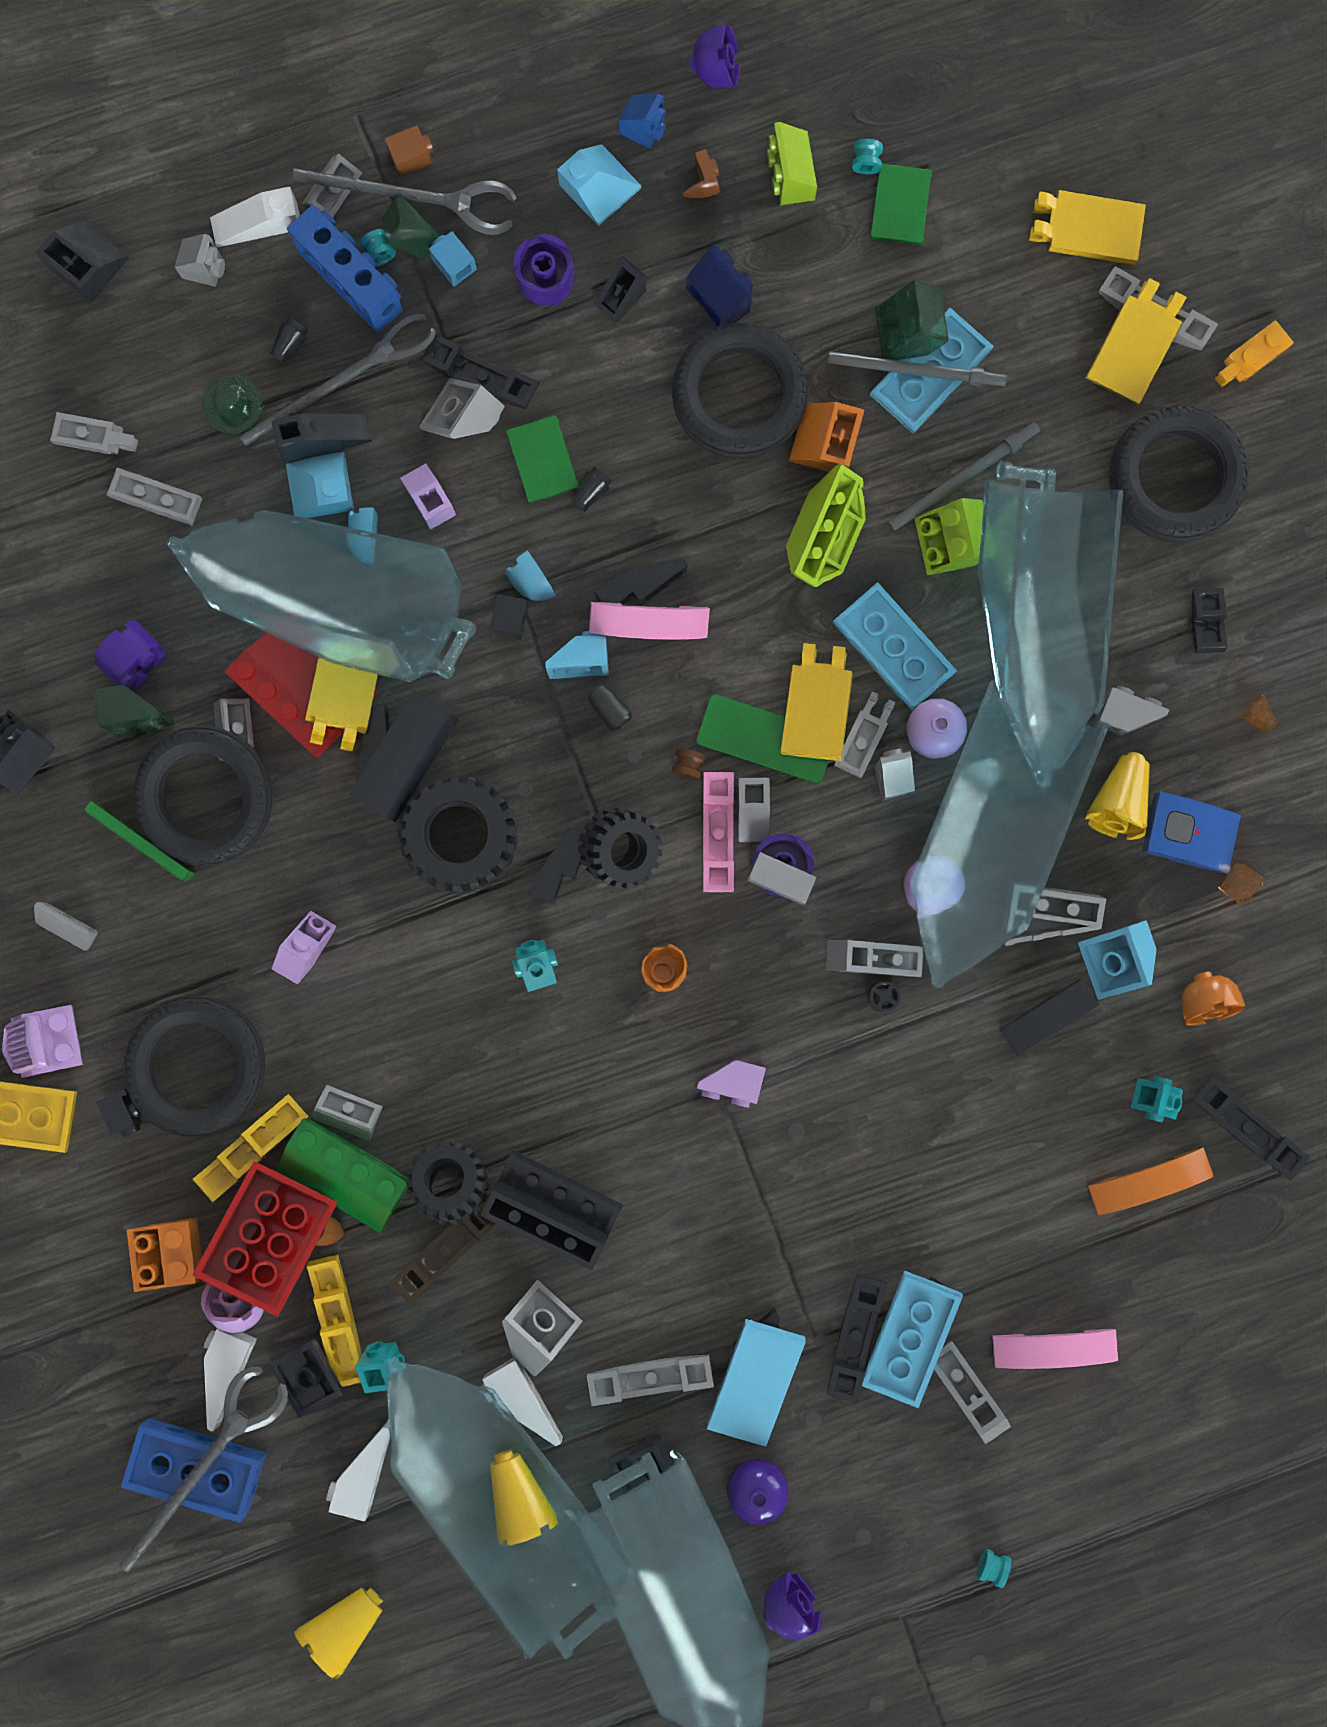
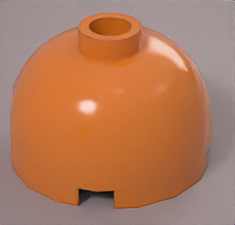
(1210, 998)

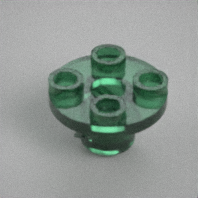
(233, 405)

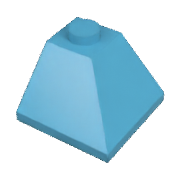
(597, 182)
(320, 485)
(580, 658)
(1120, 959)

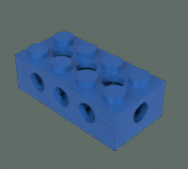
(345, 268)
(185, 1448)

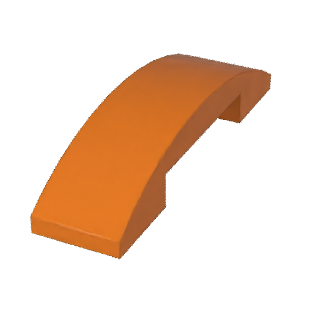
(1151, 1182)

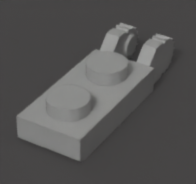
(864, 738)

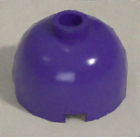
(715, 58)
(757, 1491)
(790, 1608)

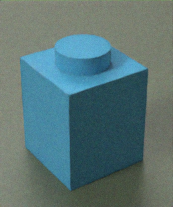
(452, 258)

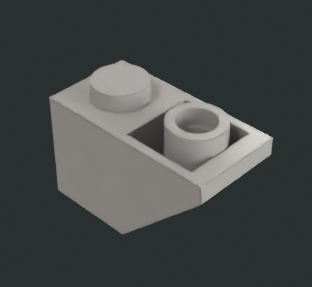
(200, 260)
(1128, 712)
(895, 774)
(753, 809)

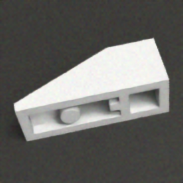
(256, 217)
(222, 1362)
(522, 1399)
(357, 1485)

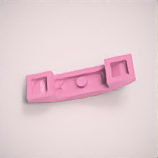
(648, 622)
(718, 832)
(1055, 1350)

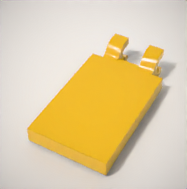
(1089, 226)
(1136, 343)
(341, 700)
(817, 706)
(36, 1116)

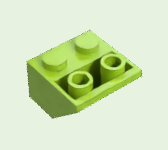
(792, 164)
(951, 535)

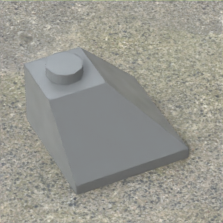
(462, 410)
(538, 1328)

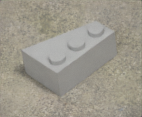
(1063, 914)

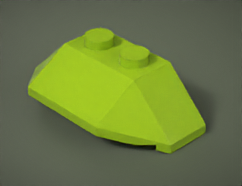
(827, 527)

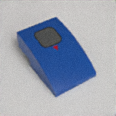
(1191, 832)

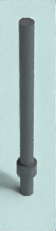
(975, 376)
(1010, 445)

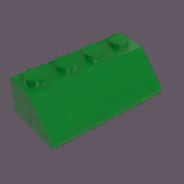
(343, 1173)

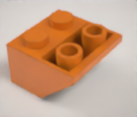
(826, 435)
(164, 1254)

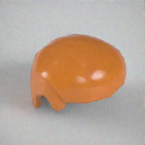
(664, 968)

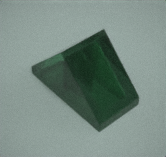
(407, 228)

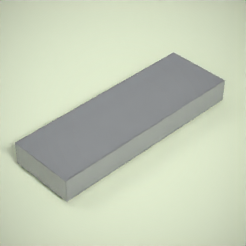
(154, 496)

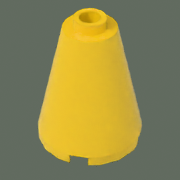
(1123, 799)
(518, 1500)
(340, 1630)

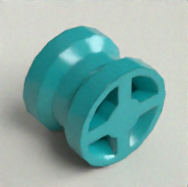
(867, 156)
(375, 245)
(993, 1568)

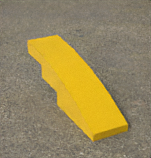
(252, 1146)
(336, 1318)

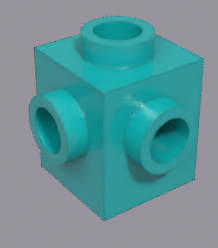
(535, 964)
(1157, 1098)
(372, 1365)

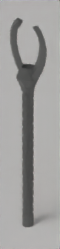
(456, 201)
(381, 353)
(234, 1424)

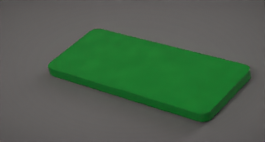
(753, 737)

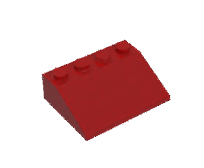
(281, 683)
(265, 1239)

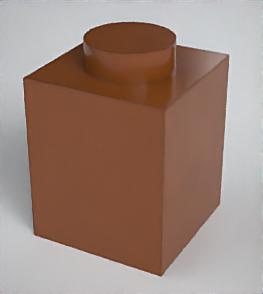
(409, 150)

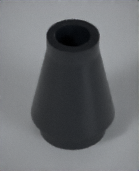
(288, 339)
(591, 488)

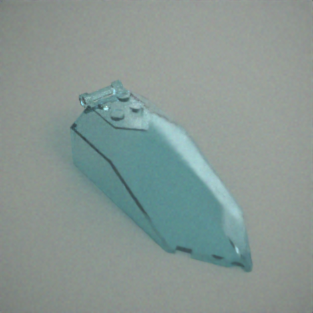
(333, 591)
(1048, 606)
(993, 842)
(442, 1458)
(676, 1596)

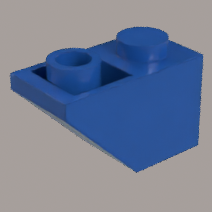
(643, 119)

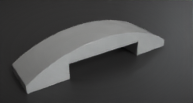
(1193, 331)
(650, 1378)

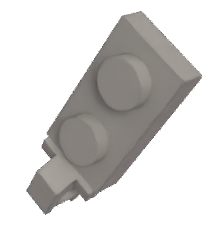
(90, 434)

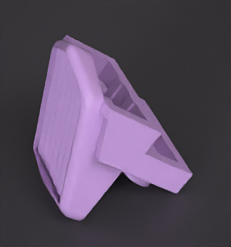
(42, 1042)

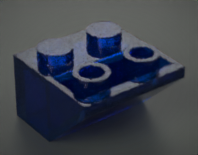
(720, 287)

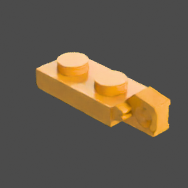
(1255, 354)

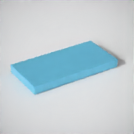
(917, 397)
(894, 646)
(911, 1339)
(756, 1382)

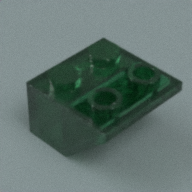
(912, 322)
(126, 712)

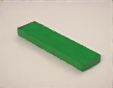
(139, 841)

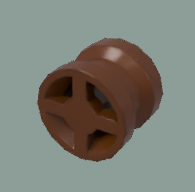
(688, 763)

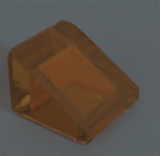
(1260, 714)
(1241, 883)

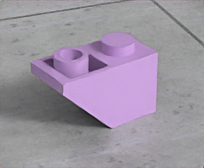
(428, 496)
(303, 947)
(735, 1080)

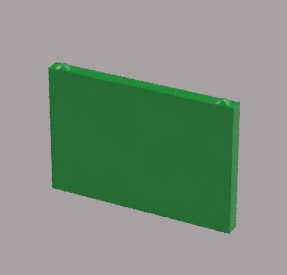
(901, 204)
(542, 459)

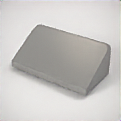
(328, 197)
(235, 717)
(782, 879)
(64, 925)
(347, 1112)

